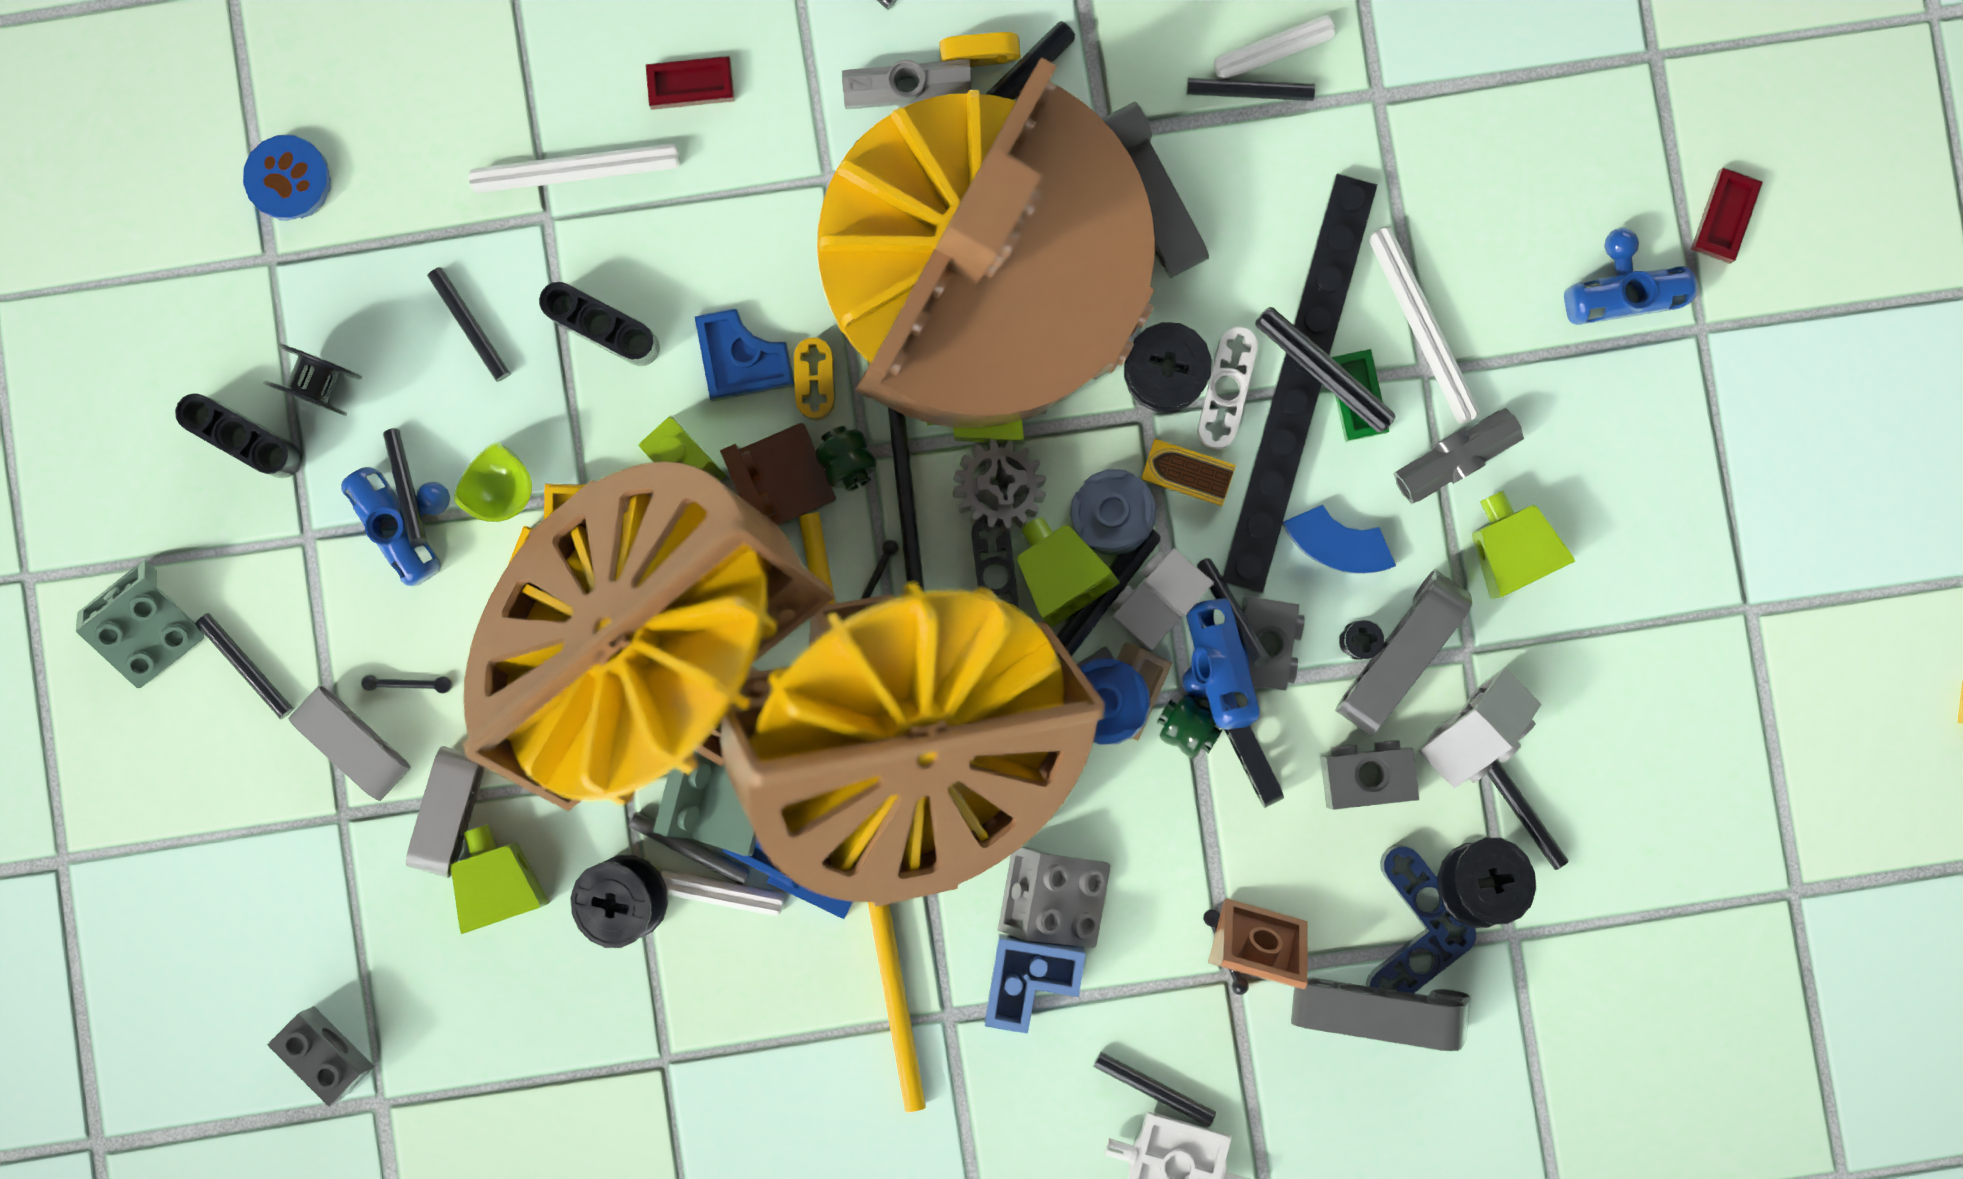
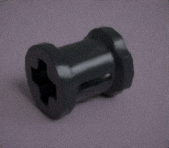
(1366, 628)

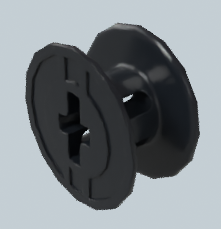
(1188, 354)
(312, 379)
(1491, 905)
(605, 918)

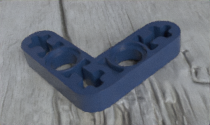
(1431, 938)

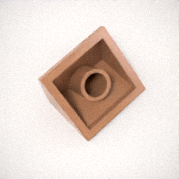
(1261, 944)

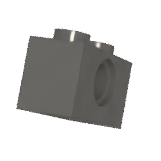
(1287, 625)
(1395, 780)
(320, 1055)

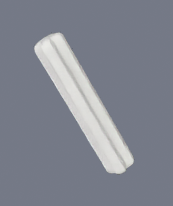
(1274, 47)
(723, 893)

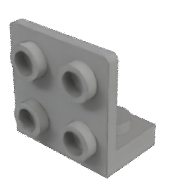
(1054, 898)

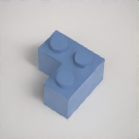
(1026, 967)

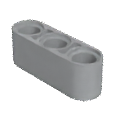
(349, 743)
(444, 812)

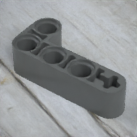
(1176, 236)
(1409, 649)
(1383, 1014)

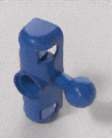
(1653, 287)
(374, 506)
(1219, 666)

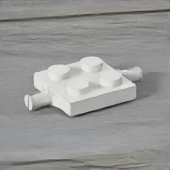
(1174, 1151)

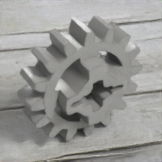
(982, 490)

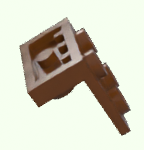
(780, 475)

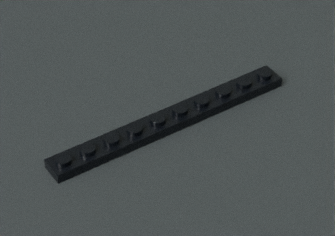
(1296, 388)

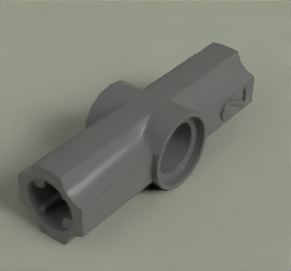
(1458, 455)

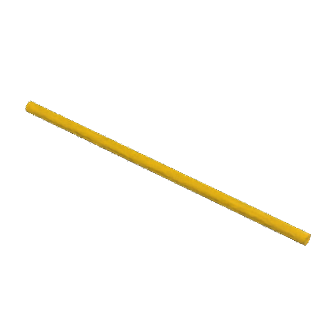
(880, 916)

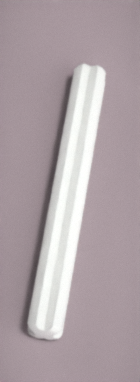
(574, 168)
(1424, 325)

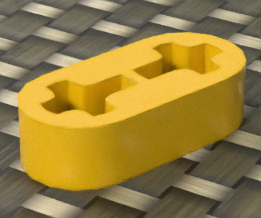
(981, 48)
(803, 378)

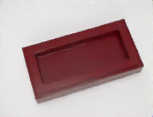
(690, 82)
(1726, 215)

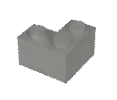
(1161, 599)
(1482, 730)

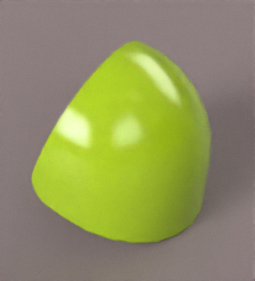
(494, 485)

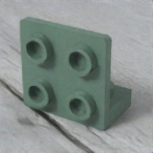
(137, 626)
(705, 809)

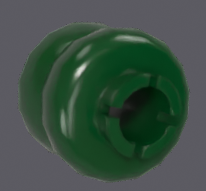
(845, 458)
(1188, 726)

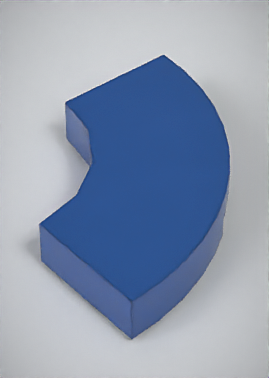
(1339, 546)

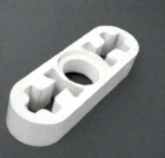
(1246, 361)

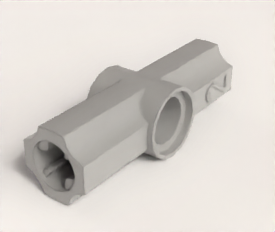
(878, 84)

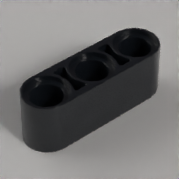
(585, 309)
(220, 428)

